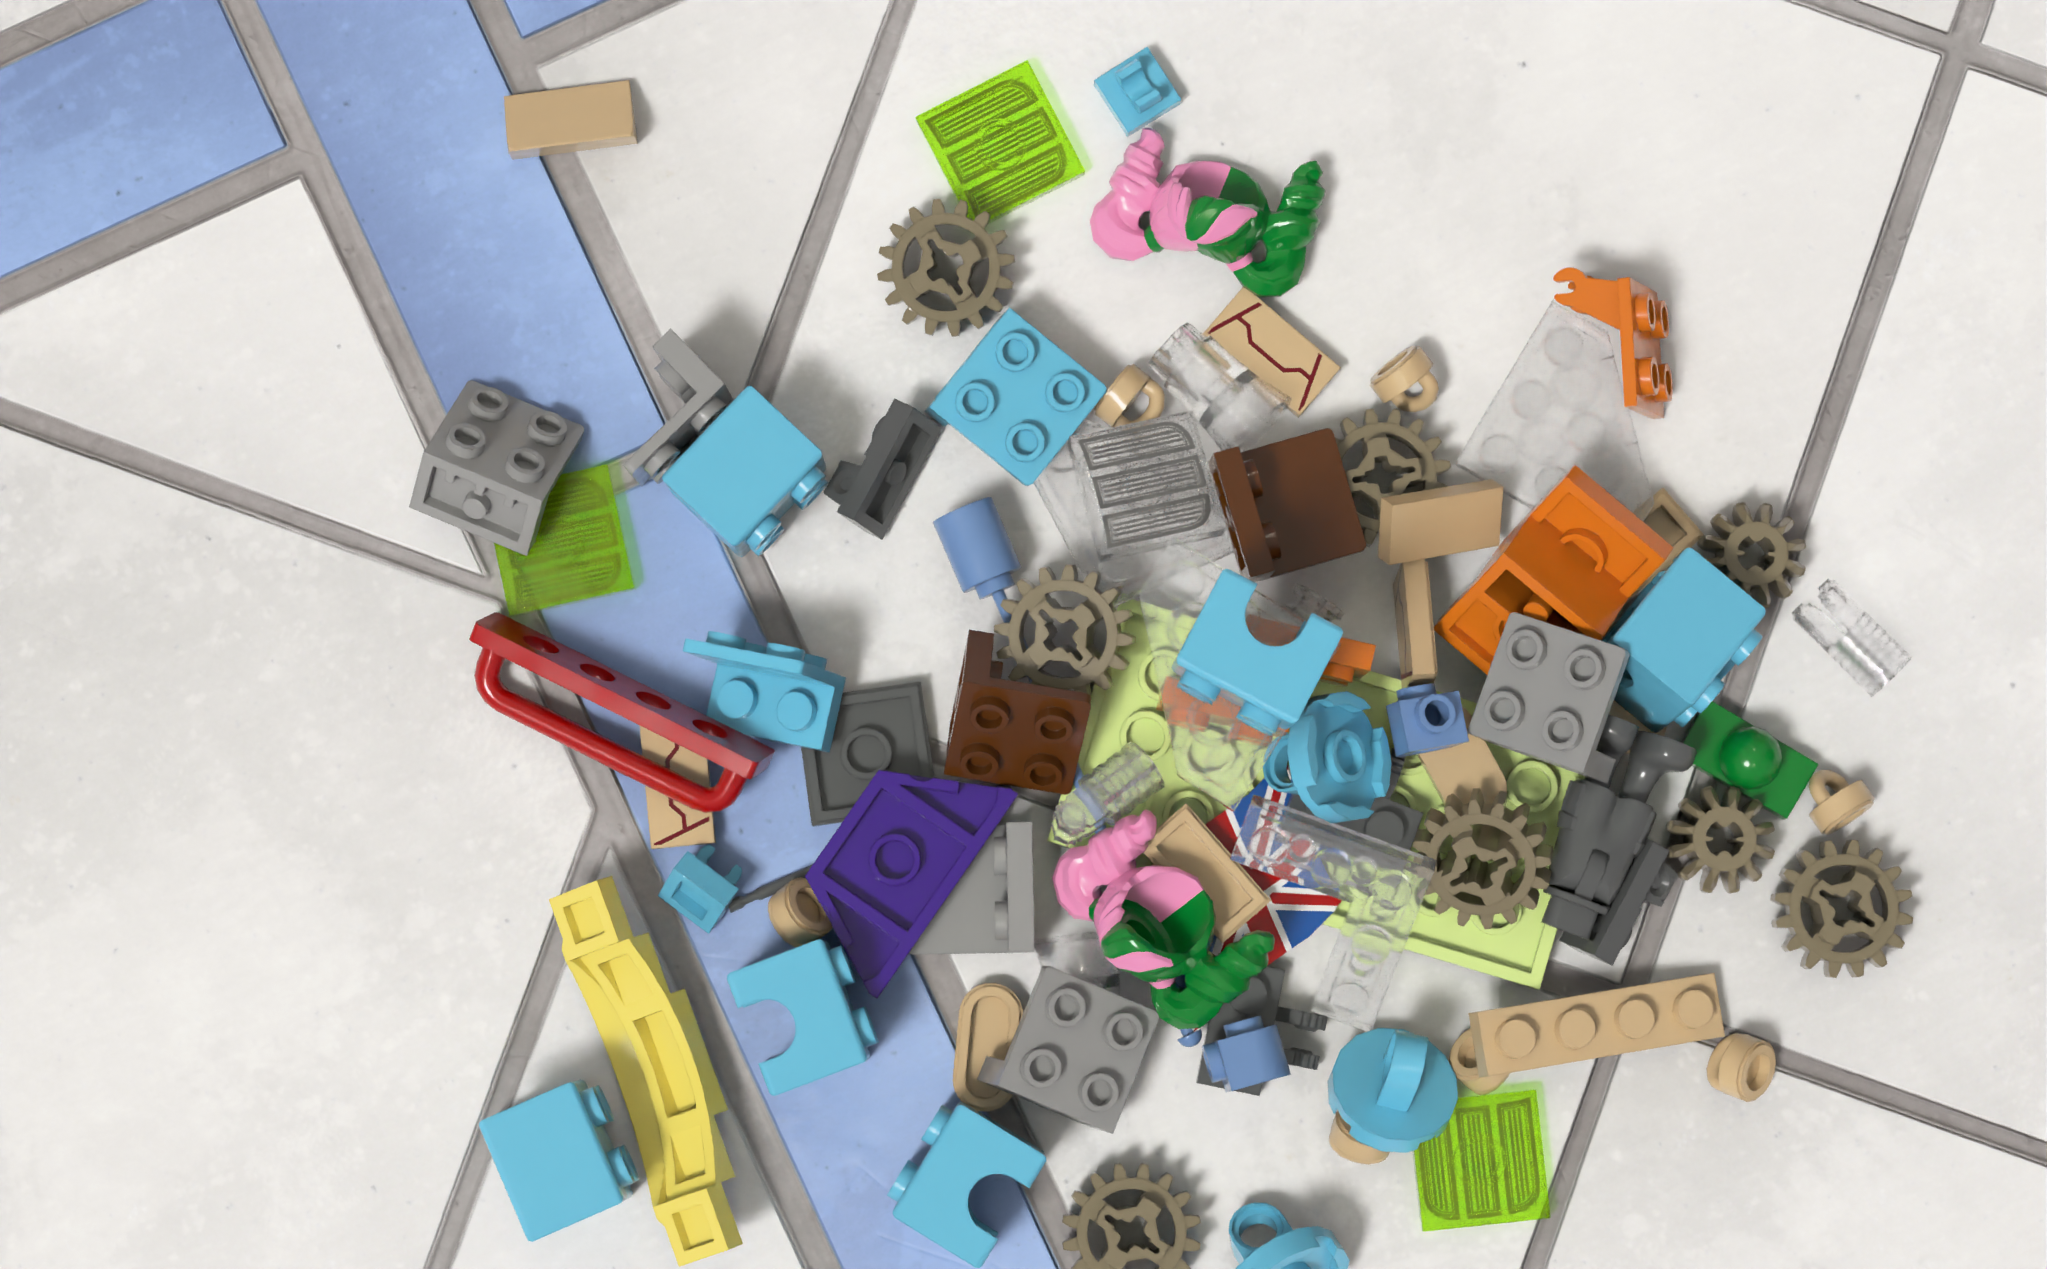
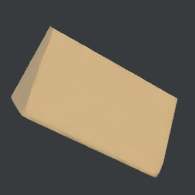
(570, 120)

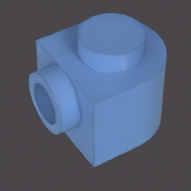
(1426, 720)
(1246, 1055)

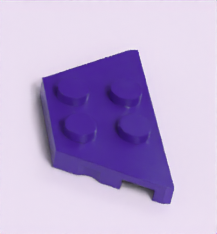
(899, 863)

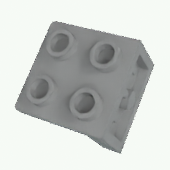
(704, 399)
(494, 466)
(1550, 695)
(991, 902)
(1075, 1050)

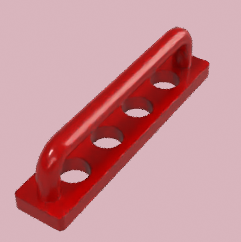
(510, 640)

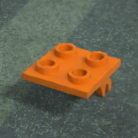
(1641, 324)

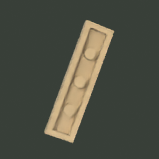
(1596, 1025)

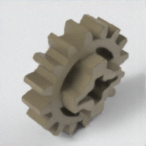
(920, 281)
(1377, 450)
(1086, 616)
(1492, 834)
(1857, 885)
(1147, 1206)

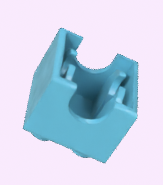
(747, 473)
(1683, 641)
(1261, 679)
(813, 989)
(559, 1158)
(937, 1192)

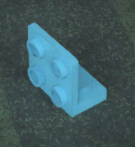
(1017, 397)
(771, 690)

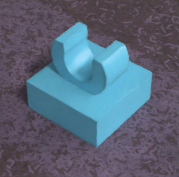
(1137, 92)
(699, 890)

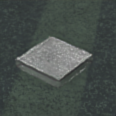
(1146, 485)

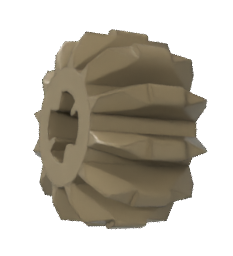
(1769, 538)
(1719, 817)

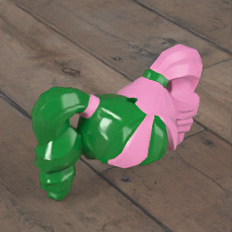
(1211, 212)
(1157, 923)

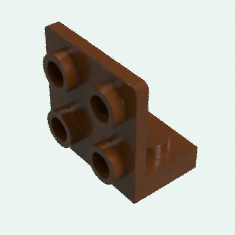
(1287, 505)
(1013, 728)

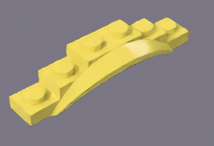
(658, 1068)

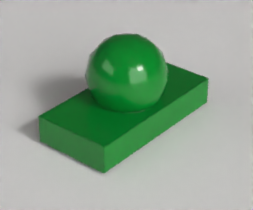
(1748, 759)

